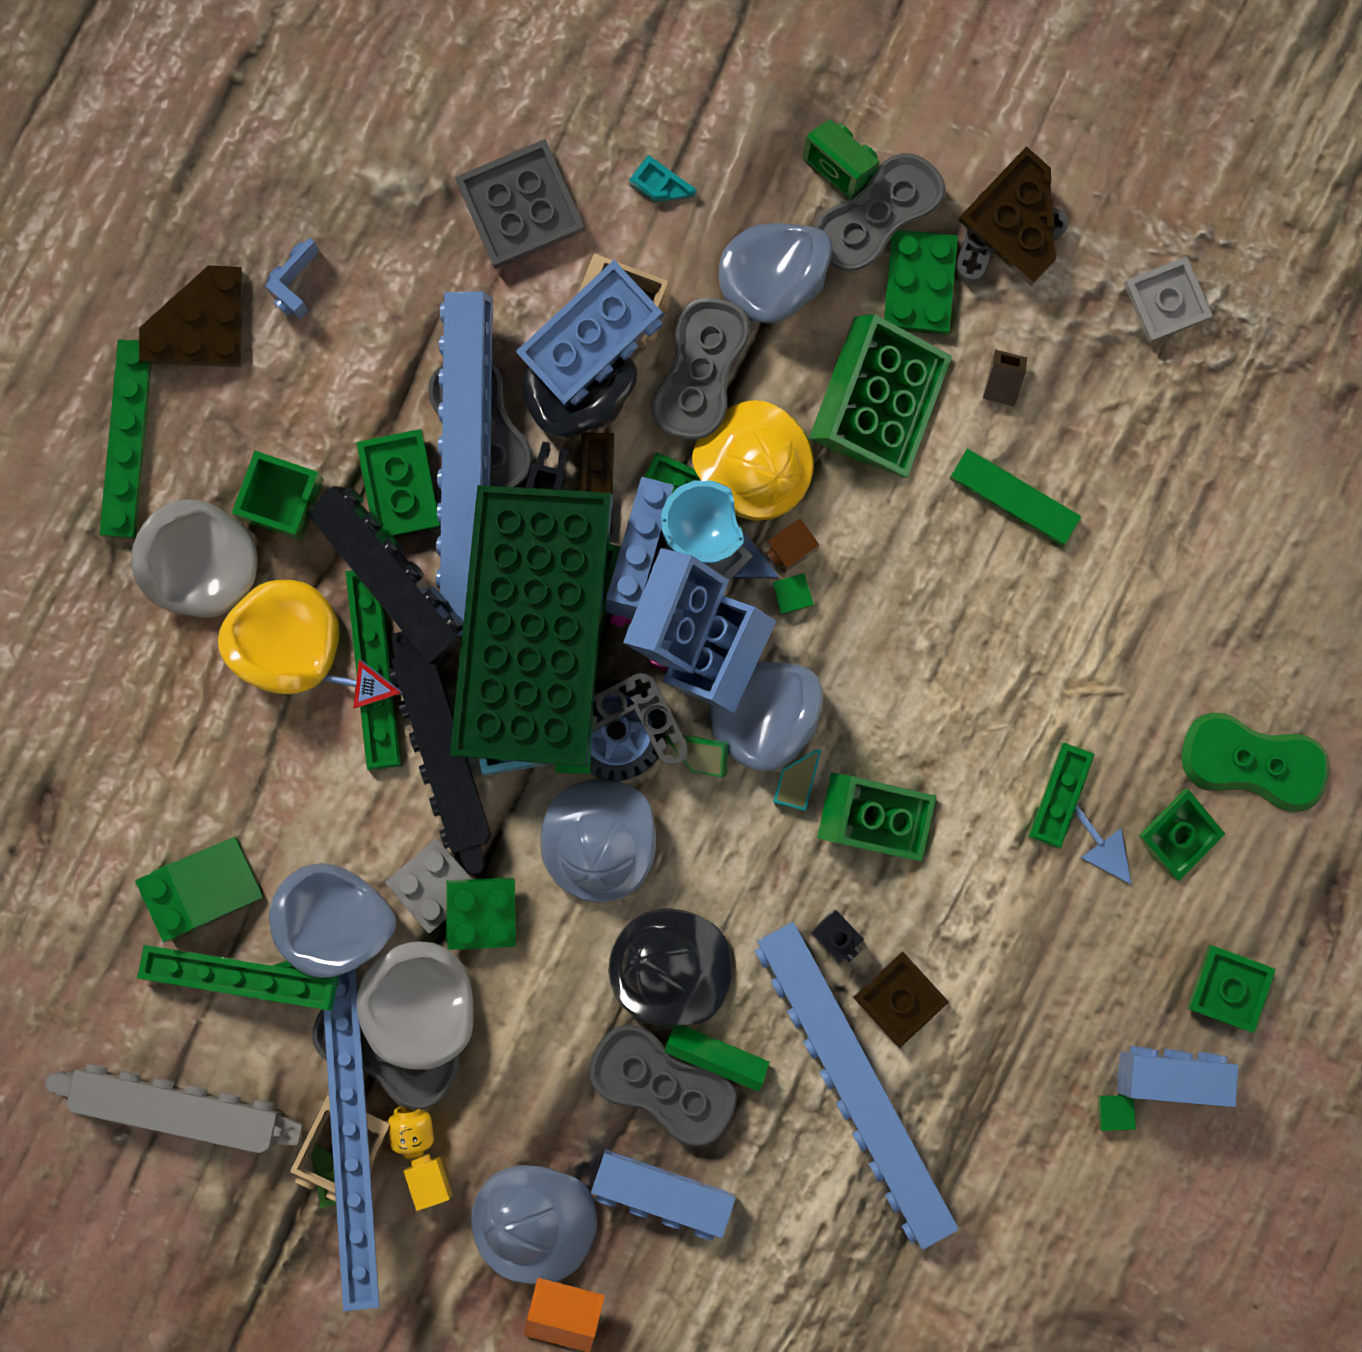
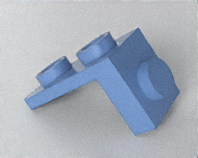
(282, 276)

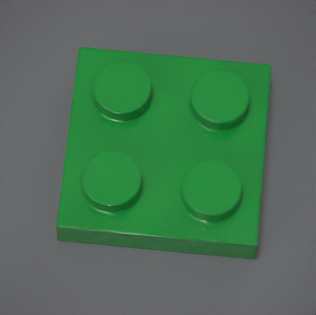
(480, 913)
(1231, 988)

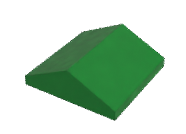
(1181, 835)

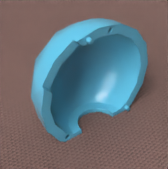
(702, 521)

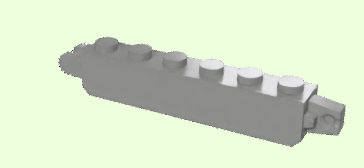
(174, 1110)

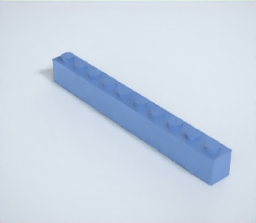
(465, 434)
(857, 1085)

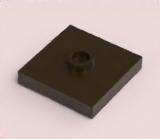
(900, 999)

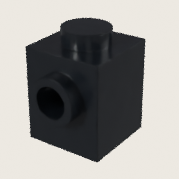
(838, 937)

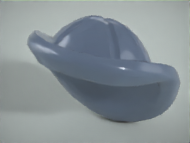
(774, 269)
(772, 717)
(598, 840)
(328, 920)
(533, 1223)

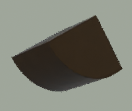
(1005, 378)

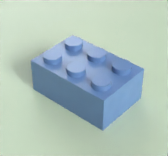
(676, 610)
(727, 656)
(1177, 1076)

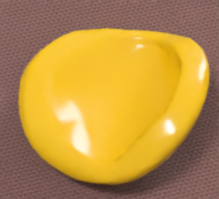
(759, 457)
(280, 637)

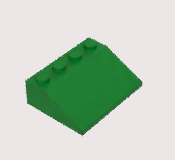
(880, 395)

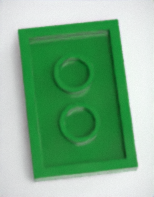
(920, 281)
(399, 482)

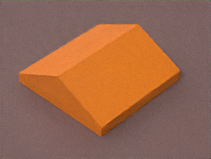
(564, 1315)

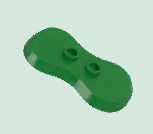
(1281, 768)

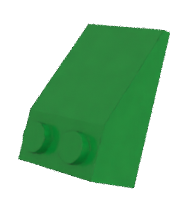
(876, 816)
(199, 889)

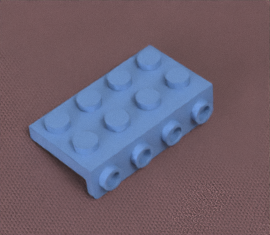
(591, 334)

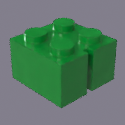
(277, 495)

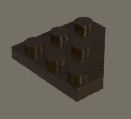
(1017, 216)
(198, 323)

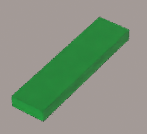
(1015, 497)

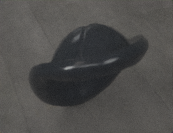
(594, 412)
(670, 968)

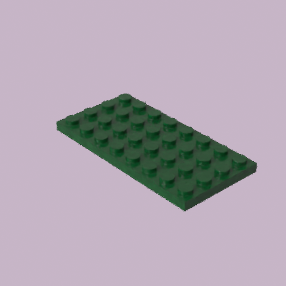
(532, 625)

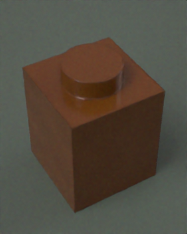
(791, 546)

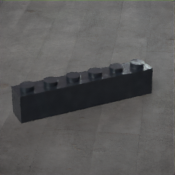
(388, 574)

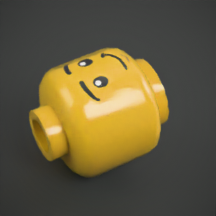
(410, 1132)

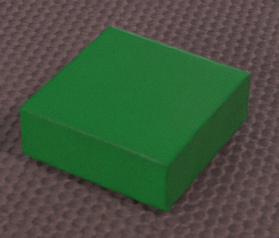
(792, 594)
(1116, 1112)

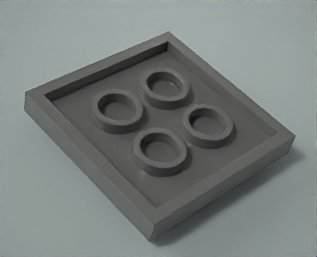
(519, 204)

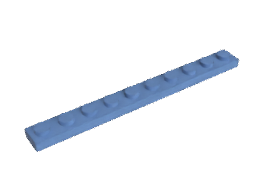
(351, 1149)

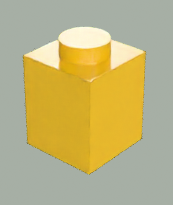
(427, 1182)

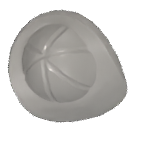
(194, 559)
(416, 1006)

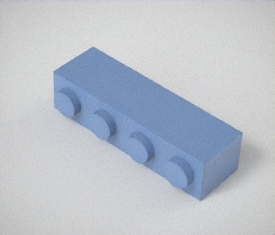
(638, 548)
(663, 1194)

